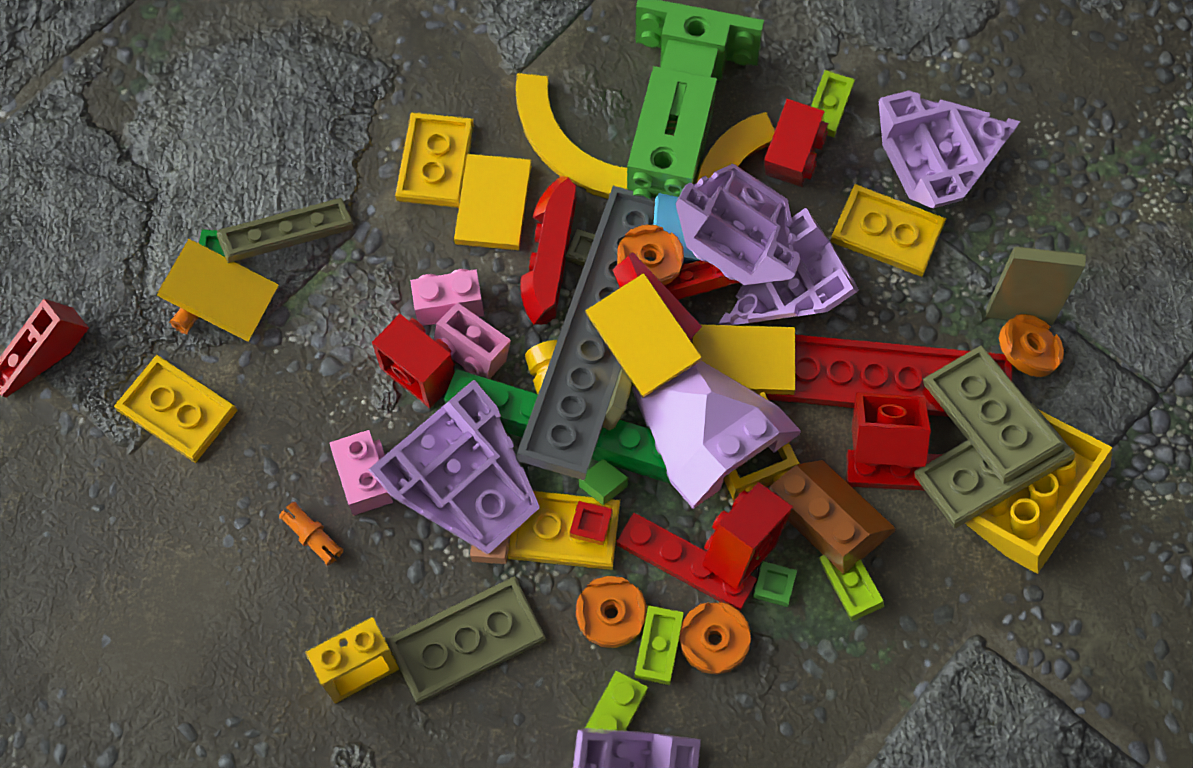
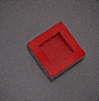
(591, 523)

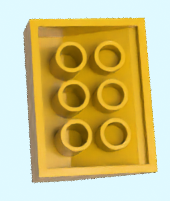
(1038, 516)

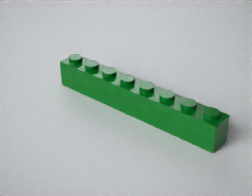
(624, 447)

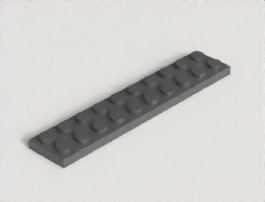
(582, 367)

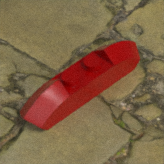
(546, 268)

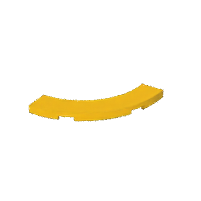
(737, 144)
(555, 147)

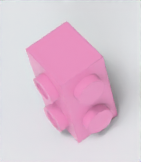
(438, 294)
(472, 341)
(353, 459)

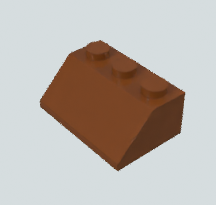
(831, 513)

